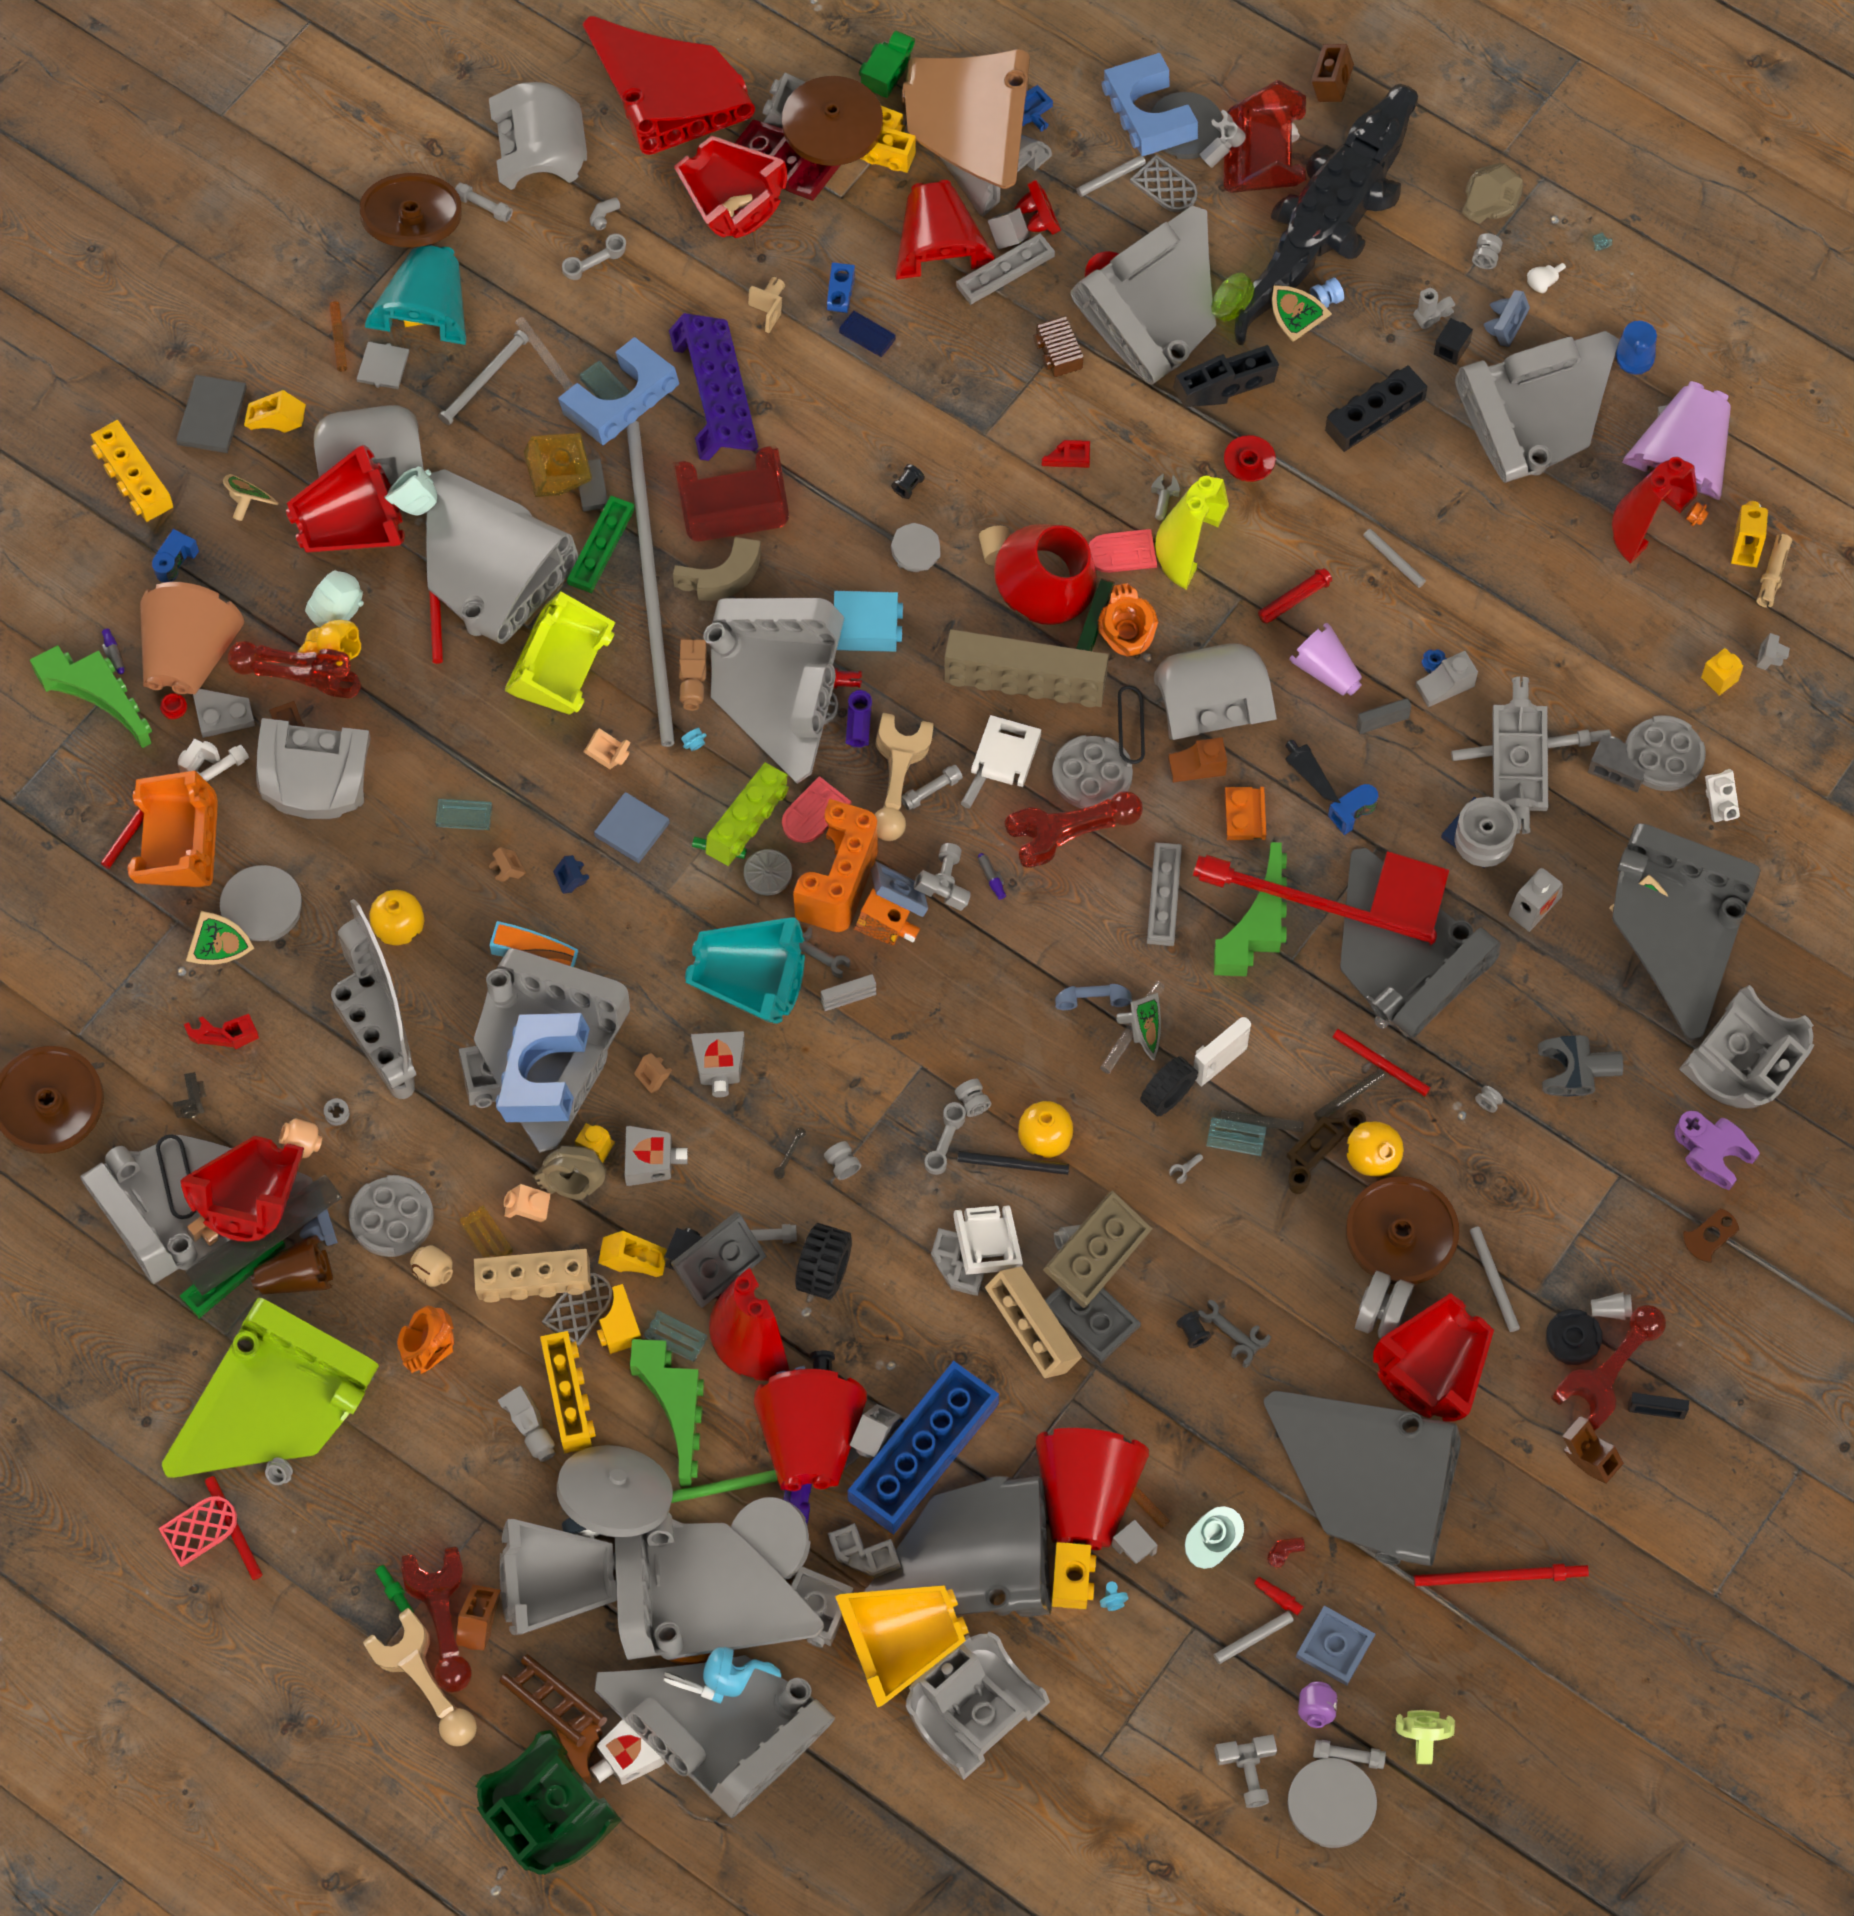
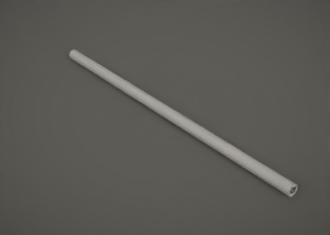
(650, 585)

